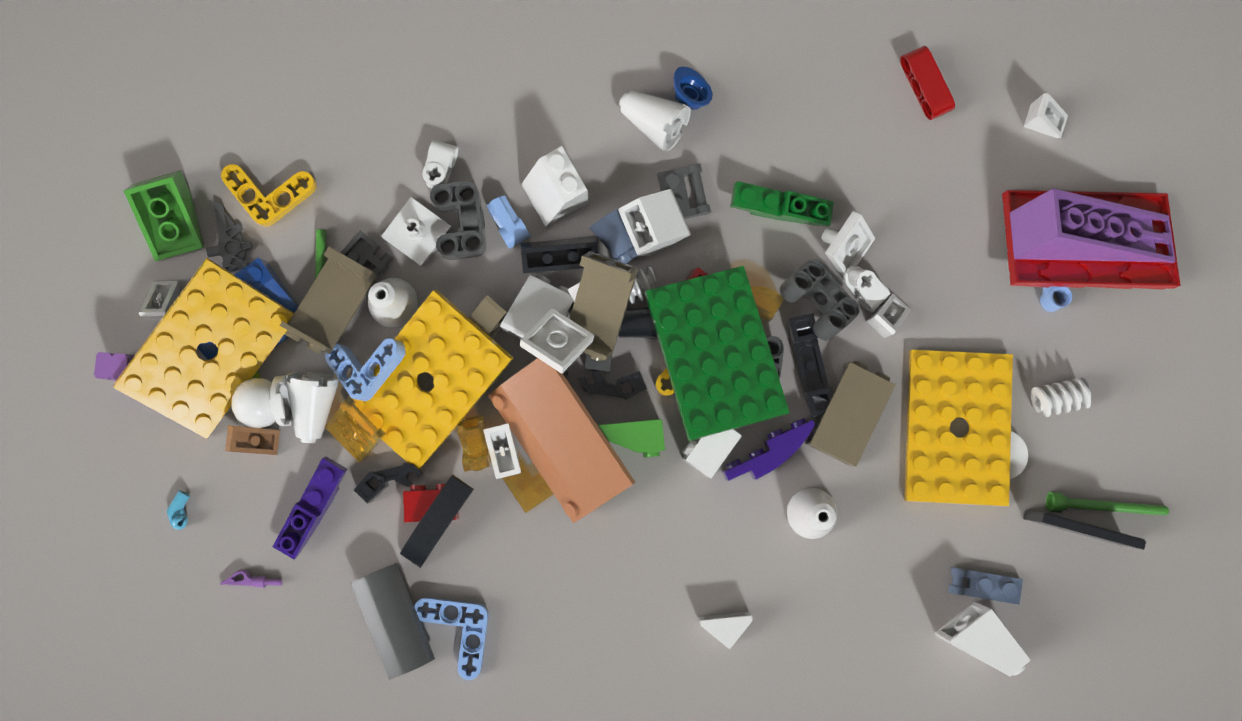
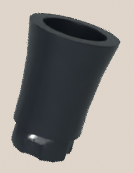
(638, 324)

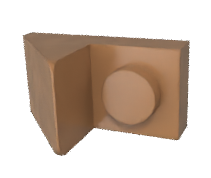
(252, 440)

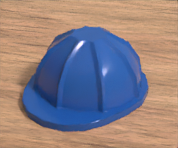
(691, 88)

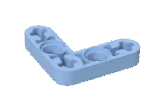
(387, 355)
(469, 627)

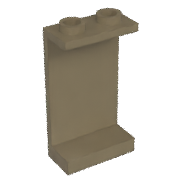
(602, 301)
(330, 302)
(852, 414)

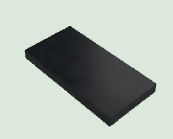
(1084, 529)

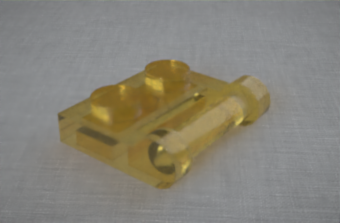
(354, 437)

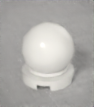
(262, 402)

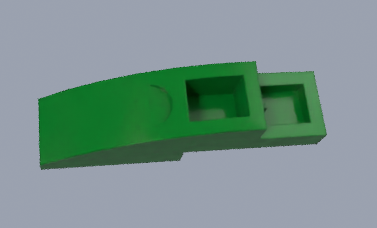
(782, 206)

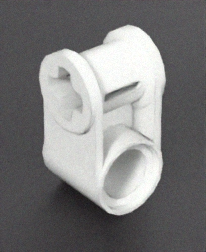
(439, 161)
(865, 287)

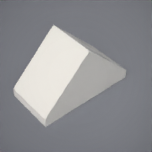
(1046, 116)
(159, 299)
(889, 316)
(502, 450)
(726, 627)

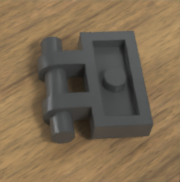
(363, 250)

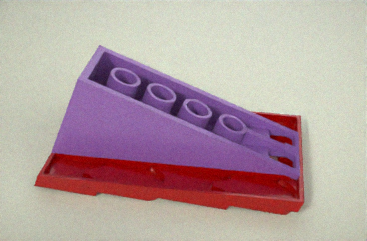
(1096, 236)

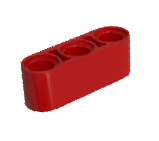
(927, 82)

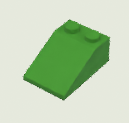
(165, 215)
(638, 436)

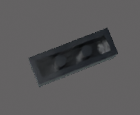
(556, 254)

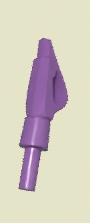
(256, 581)

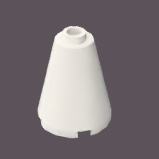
(656, 117)
(392, 302)
(310, 403)
(812, 513)

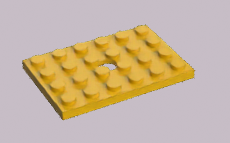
(209, 309)
(463, 367)
(938, 462)

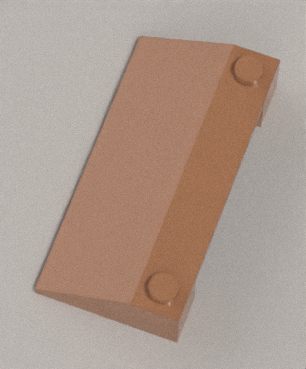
(561, 439)

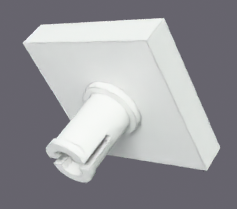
(416, 231)
(848, 244)
(557, 340)

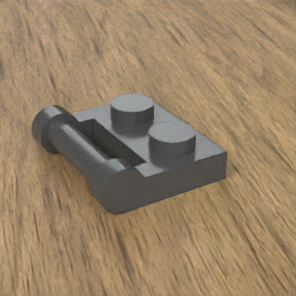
(674, 180)

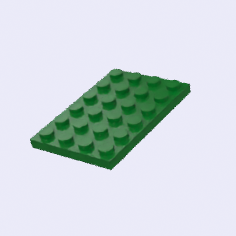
(716, 353)

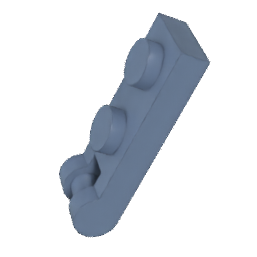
(986, 585)

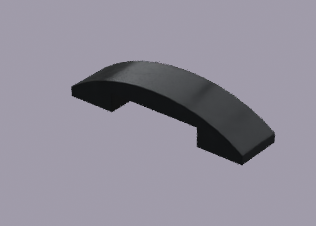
(810, 364)
(436, 520)

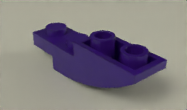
(779, 448)
(311, 508)

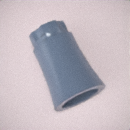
(615, 237)

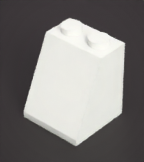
(555, 187)
(533, 303)
(986, 638)

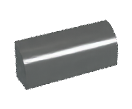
(392, 621)

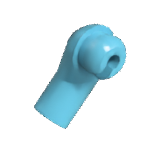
(176, 511)

